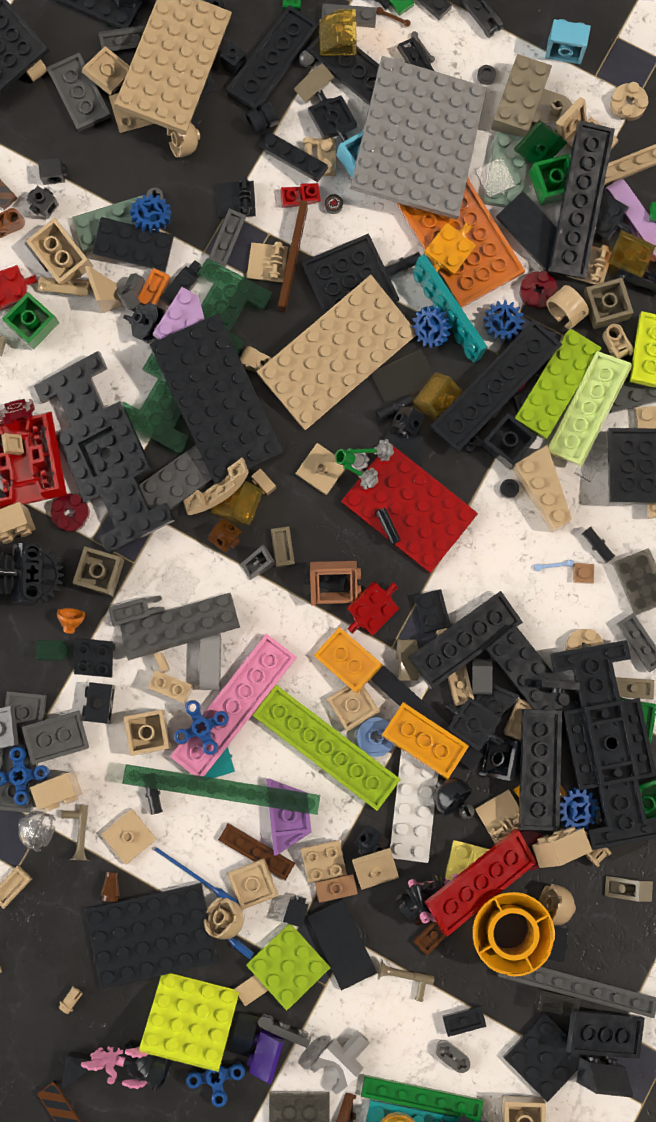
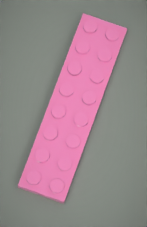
(239, 700)

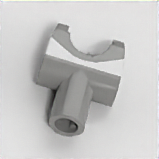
(343, 1059)

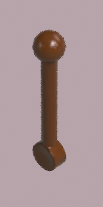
(407, 23)

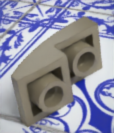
(314, 82)
(406, 669)

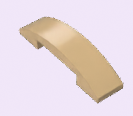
(218, 492)

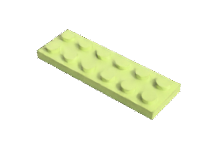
(589, 408)

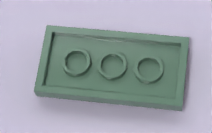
(517, 165)
(88, 223)

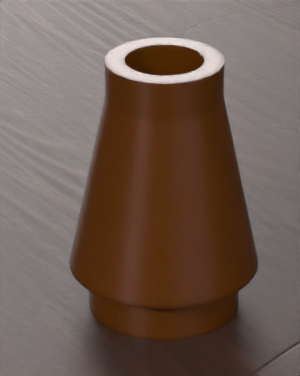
(110, 889)

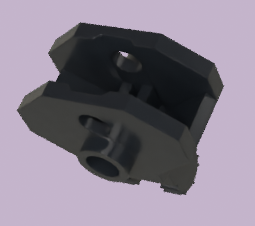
(144, 321)

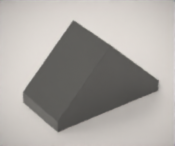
(258, 562)
(482, 675)

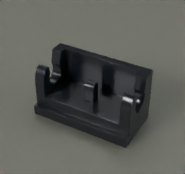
(331, 581)

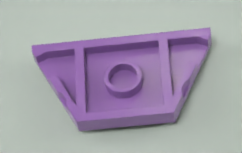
(287, 825)

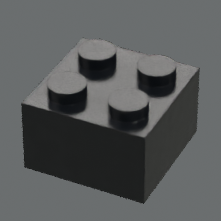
(509, 441)

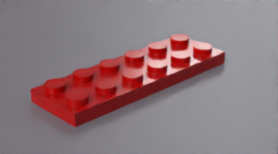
(480, 882)

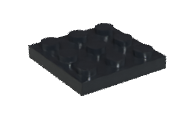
(543, 1058)

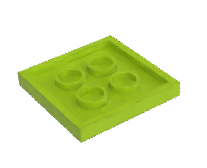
(288, 966)

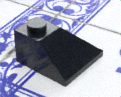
(501, 761)

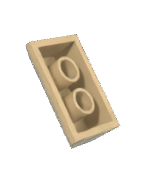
(59, 252)

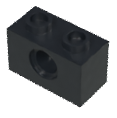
(104, 713)

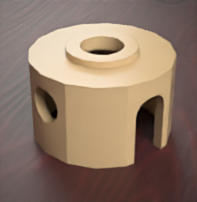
(567, 303)

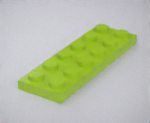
(557, 384)

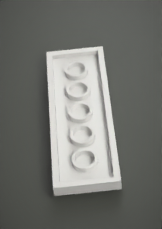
(413, 810)

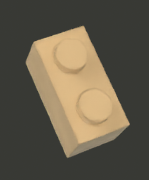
(263, 481)

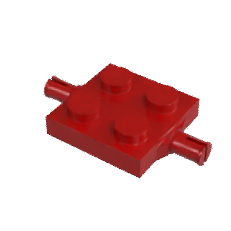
(13, 286)
(372, 608)

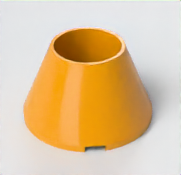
(531, 952)

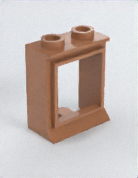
(334, 567)

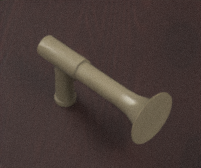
(81, 815)
(423, 979)

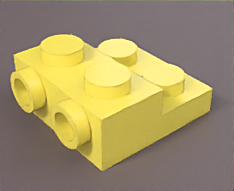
(462, 856)

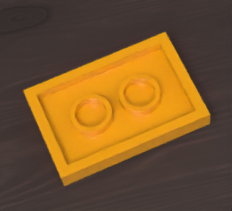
(348, 660)

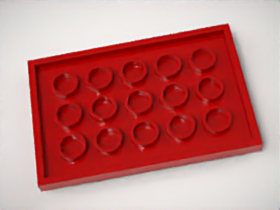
(420, 507)

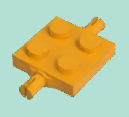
(450, 248)

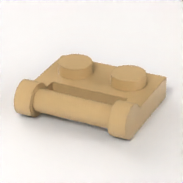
(326, 152)

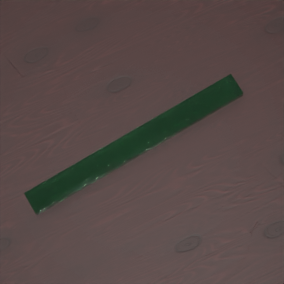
(221, 789)

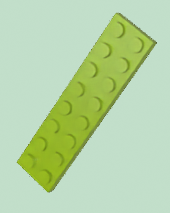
(326, 747)

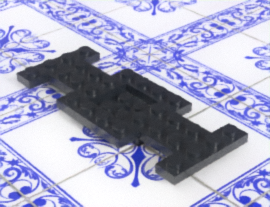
(97, 430)
(607, 717)

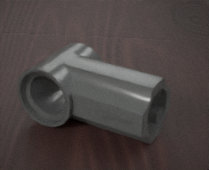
(129, 292)

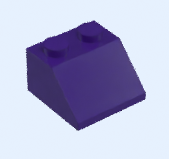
(266, 1055)

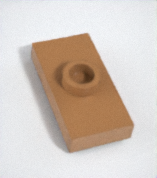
(336, 888)

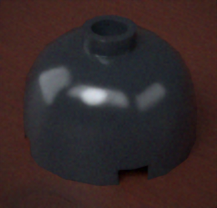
(450, 794)

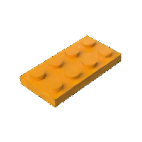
(425, 740)

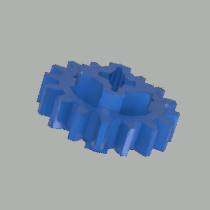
(153, 211)
(510, 320)
(431, 326)
(584, 804)

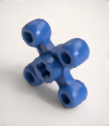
(197, 719)
(28, 774)
(216, 1084)

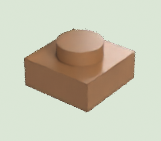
(583, 573)

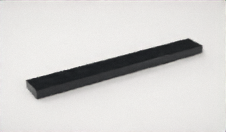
(401, 693)

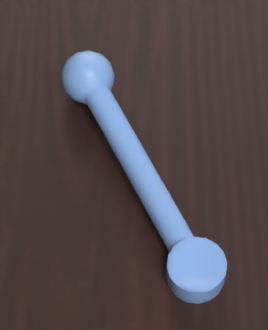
(538, 567)

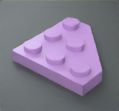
(182, 313)

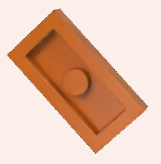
(153, 287)

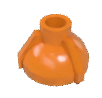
(70, 618)

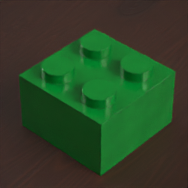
(550, 178)
(30, 320)

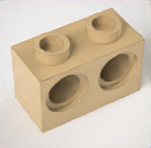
(170, 686)

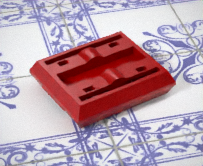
(28, 472)

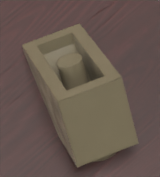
(629, 889)

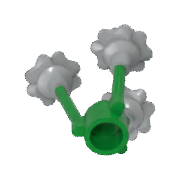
(359, 459)

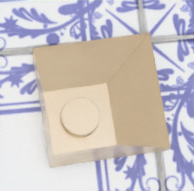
(104, 290)

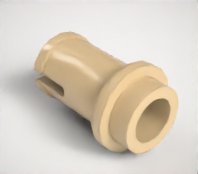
(70, 1000)

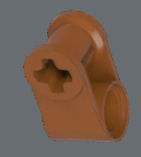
(6, 225)

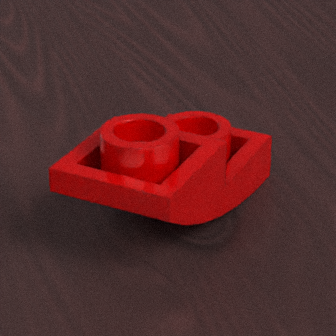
(292, 195)

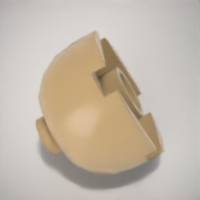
(182, 144)
(558, 903)
(224, 919)

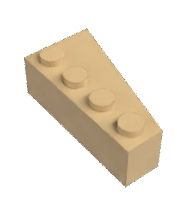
(543, 487)

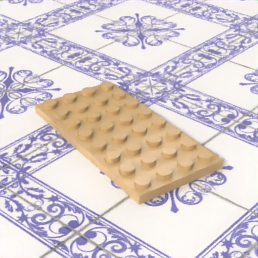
(173, 62)
(337, 352)

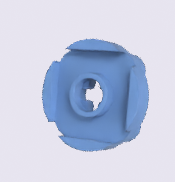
(367, 744)

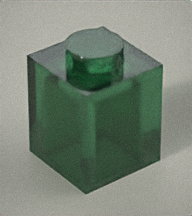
(50, 650)

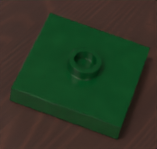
(540, 143)

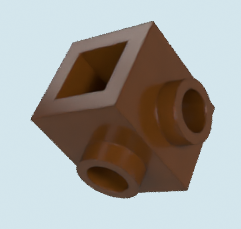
(225, 535)

